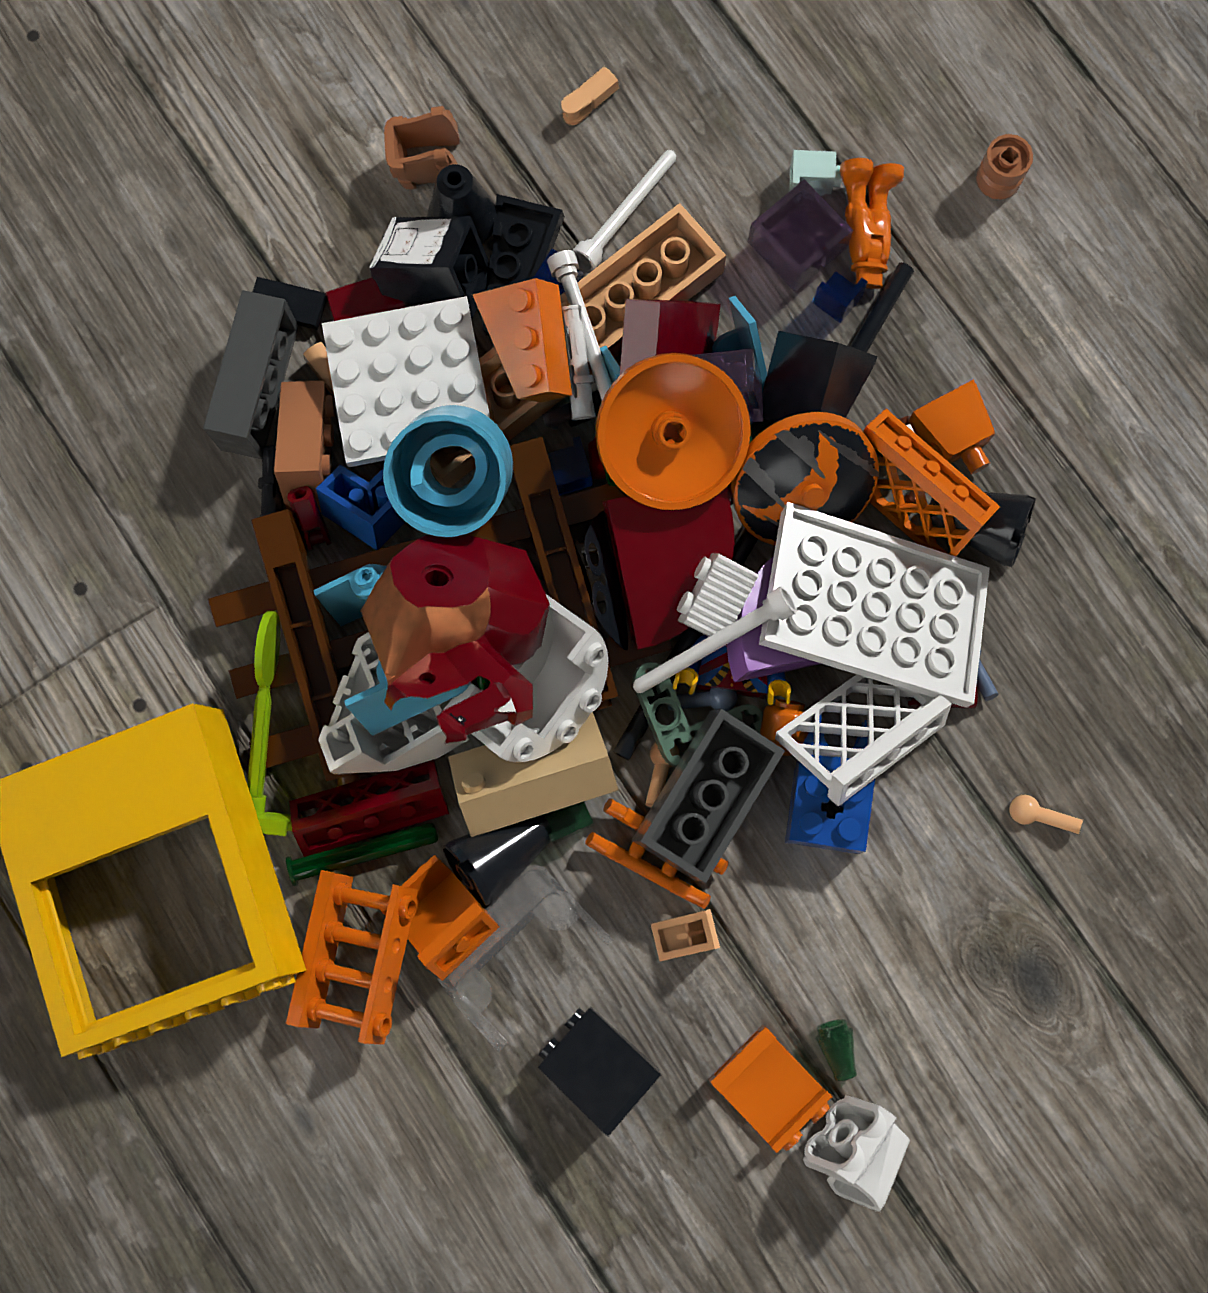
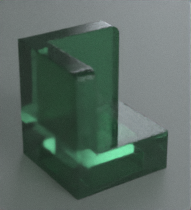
(568, 821)

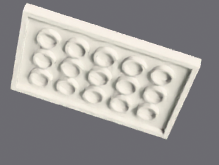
(878, 605)

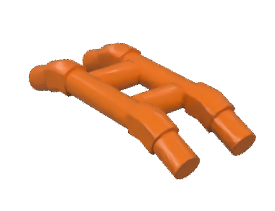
(632, 858)

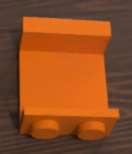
(447, 919)
(771, 1090)

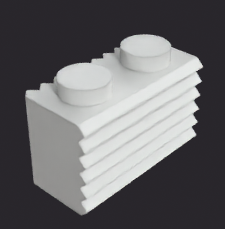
(717, 594)

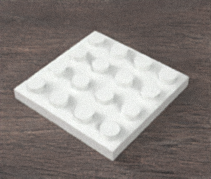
(397, 367)

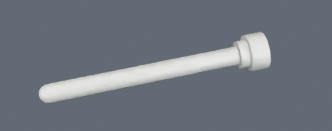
(590, 251)
(564, 267)
(776, 606)

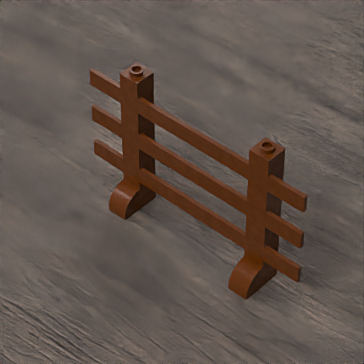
(317, 660)

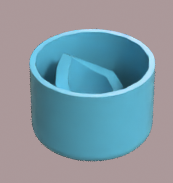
(422, 499)

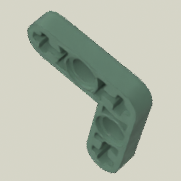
(679, 728)

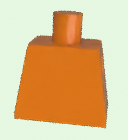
(956, 426)

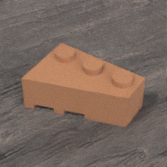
(304, 436)

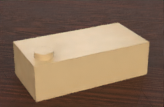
(507, 792)

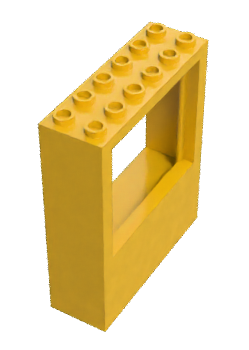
(117, 798)

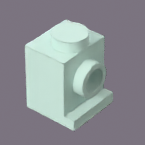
(817, 169)

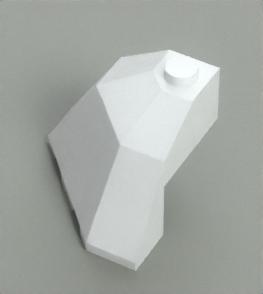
(354, 750)

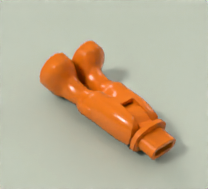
(872, 225)

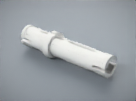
(581, 380)

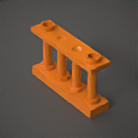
(319, 952)

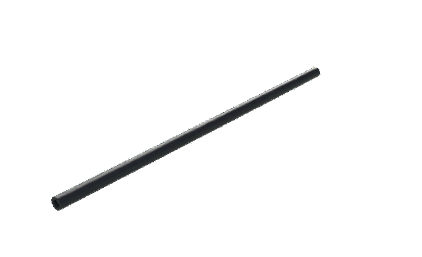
(746, 541)

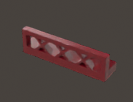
(368, 813)

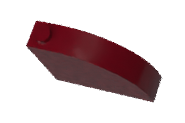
(667, 327)
(658, 558)

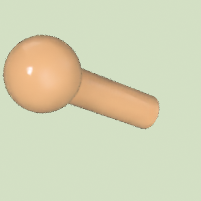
(659, 773)
(1026, 810)

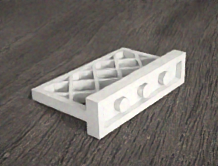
(880, 753)

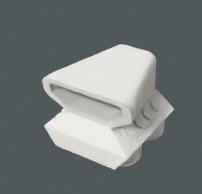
(858, 1151)

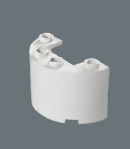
(567, 688)

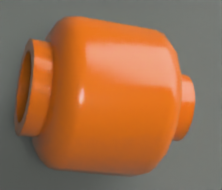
(778, 716)

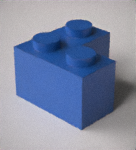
(359, 506)

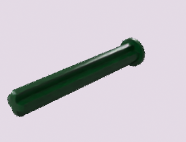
(361, 852)

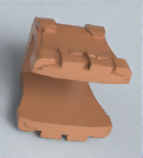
(429, 129)

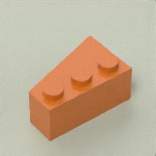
(529, 337)

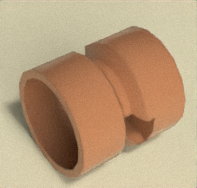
(1004, 166)

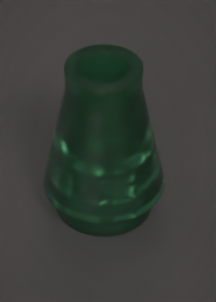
(837, 1046)

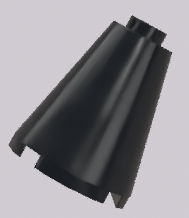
(462, 195)
(1004, 531)
(497, 858)

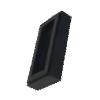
(304, 303)

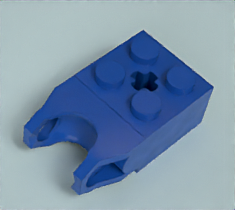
(809, 825)

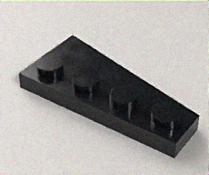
(521, 240)

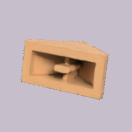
(685, 935)

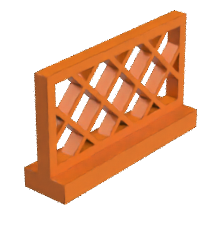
(930, 474)

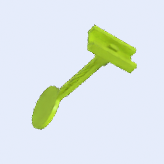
(265, 666)

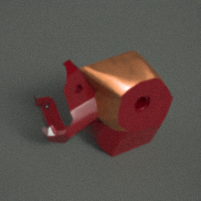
(454, 615)

